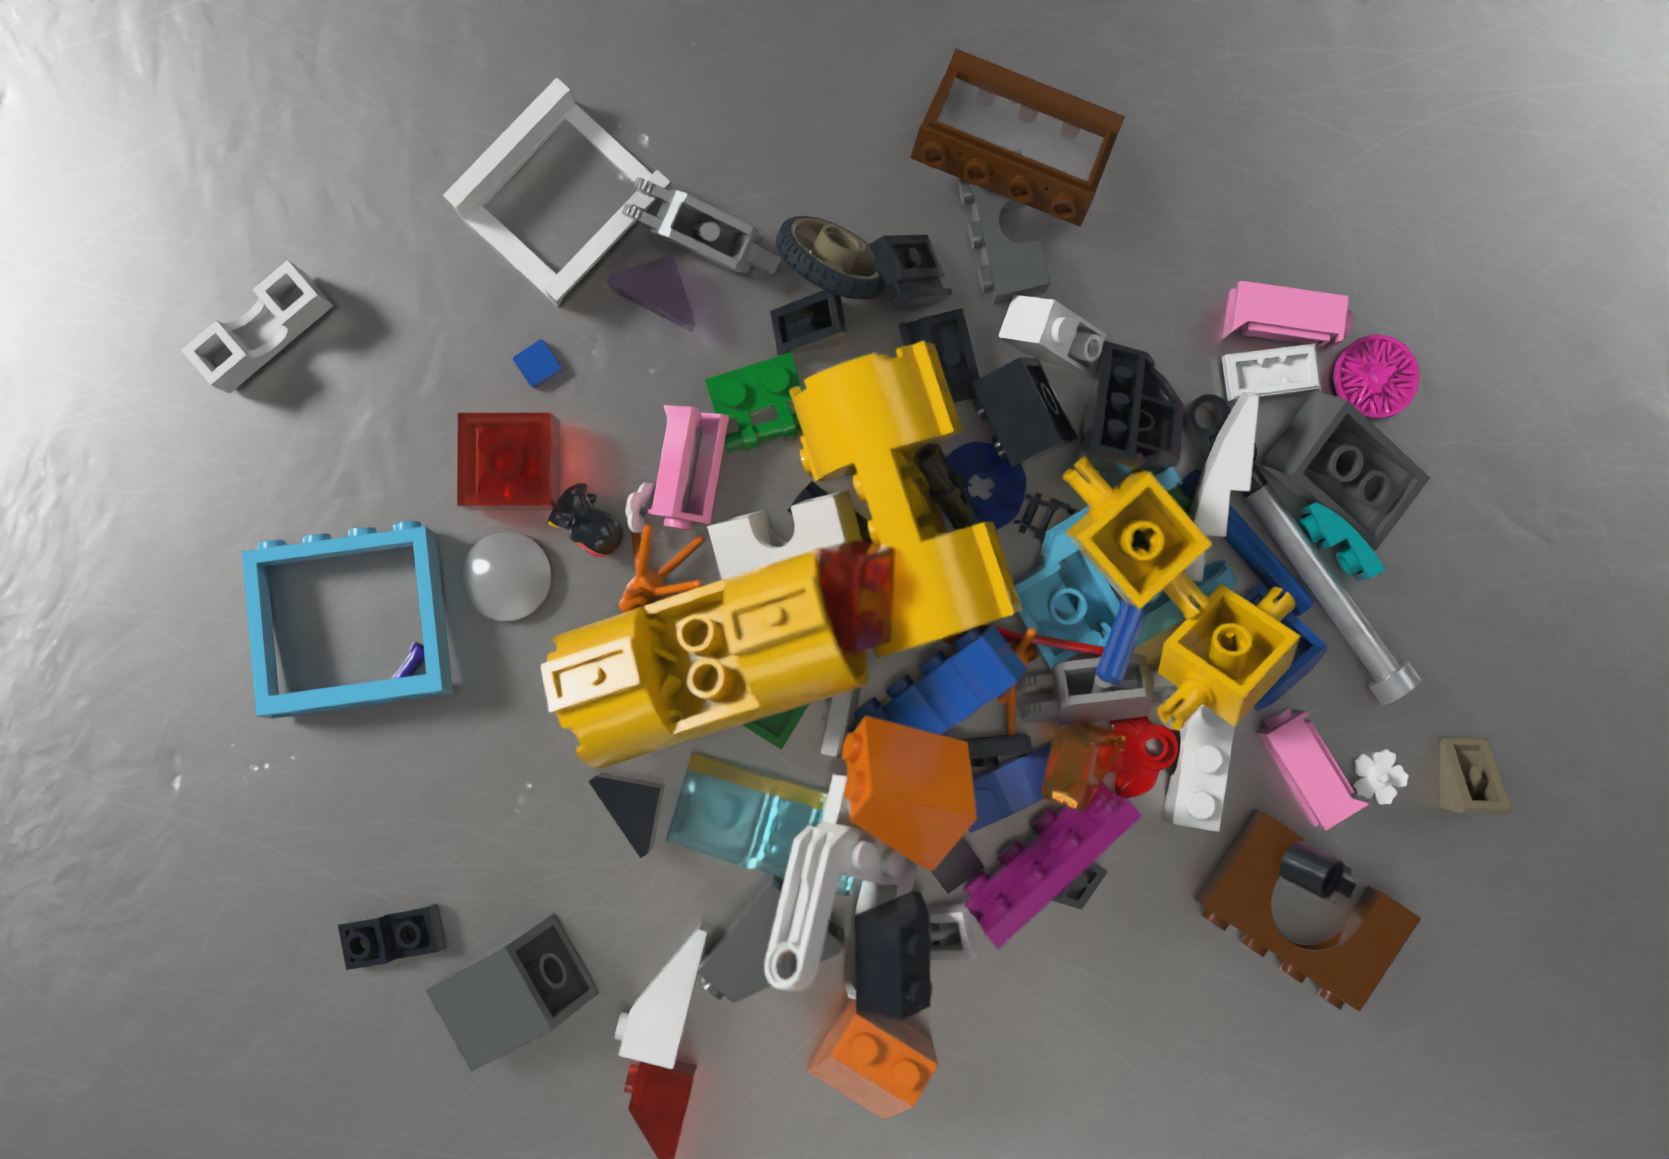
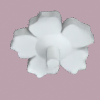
(1378, 776)

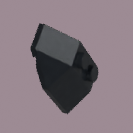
(1131, 414)

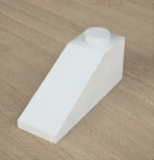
(659, 1015)

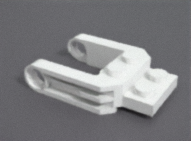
(810, 887)

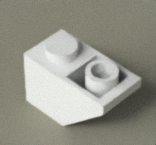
(1052, 333)

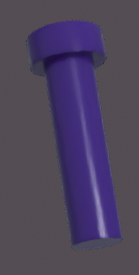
(412, 662)

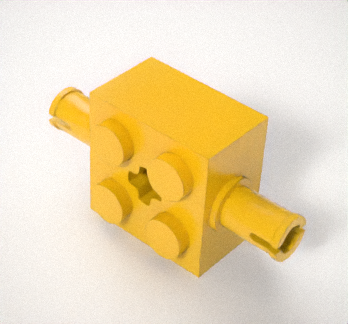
(1167, 537)
(1227, 656)

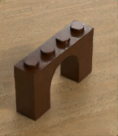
(1345, 963)

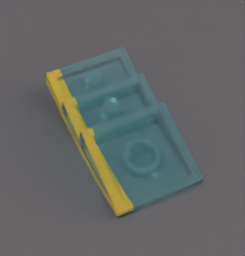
(745, 815)

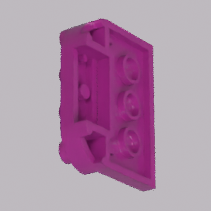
(1045, 863)

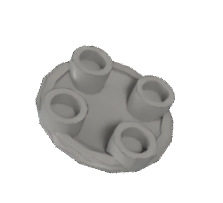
(506, 576)

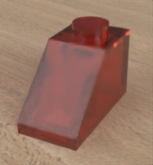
(660, 1103)

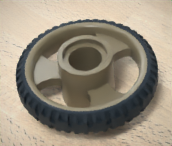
(831, 257)

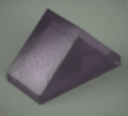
(656, 288)

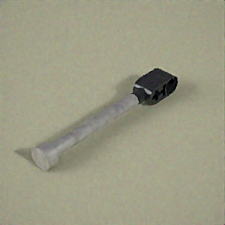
(1391, 677)

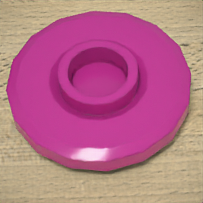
(1377, 376)

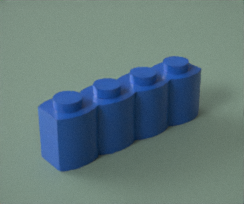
(949, 684)

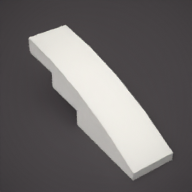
(1225, 470)

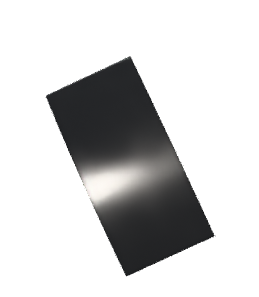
(391, 936)

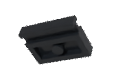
(910, 267)
(954, 348)

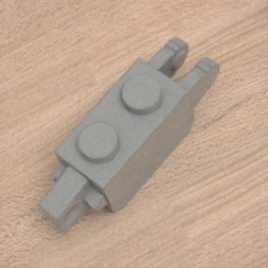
(703, 229)
(1085, 698)

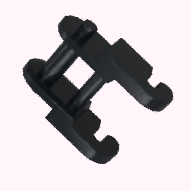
(1052, 506)

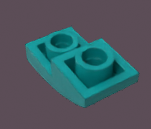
(1329, 529)

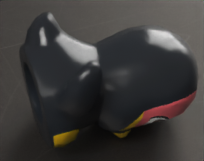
(587, 526)

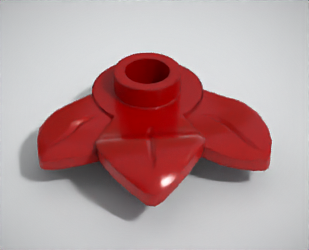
(1134, 766)

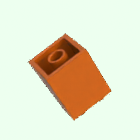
(909, 788)
(875, 1061)

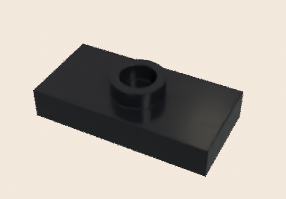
(985, 750)

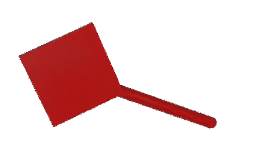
(1012, 637)

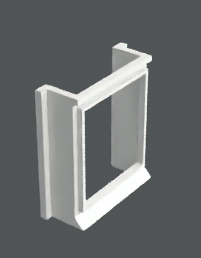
(510, 153)

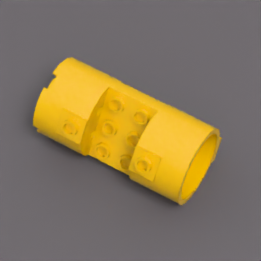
(869, 424)
(699, 663)

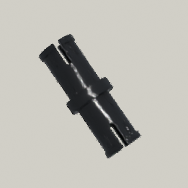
(946, 486)

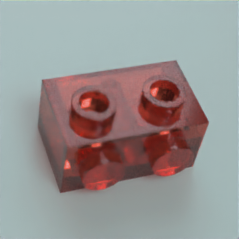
(858, 593)

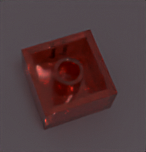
(508, 461)

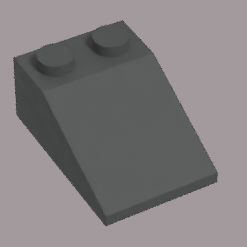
(1346, 465)

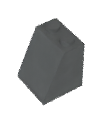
(737, 959)
(512, 993)

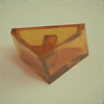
(1079, 763)

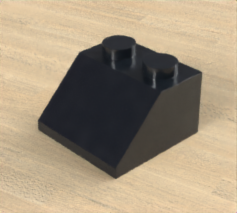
(1022, 411)
(894, 957)

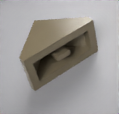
(1470, 778)

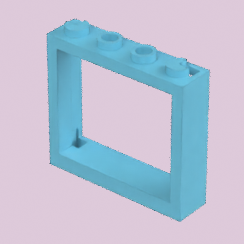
(317, 546)

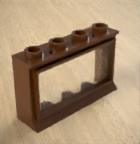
(1017, 137)

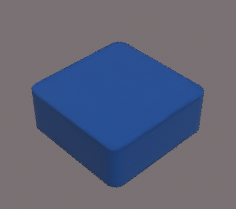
(537, 364)

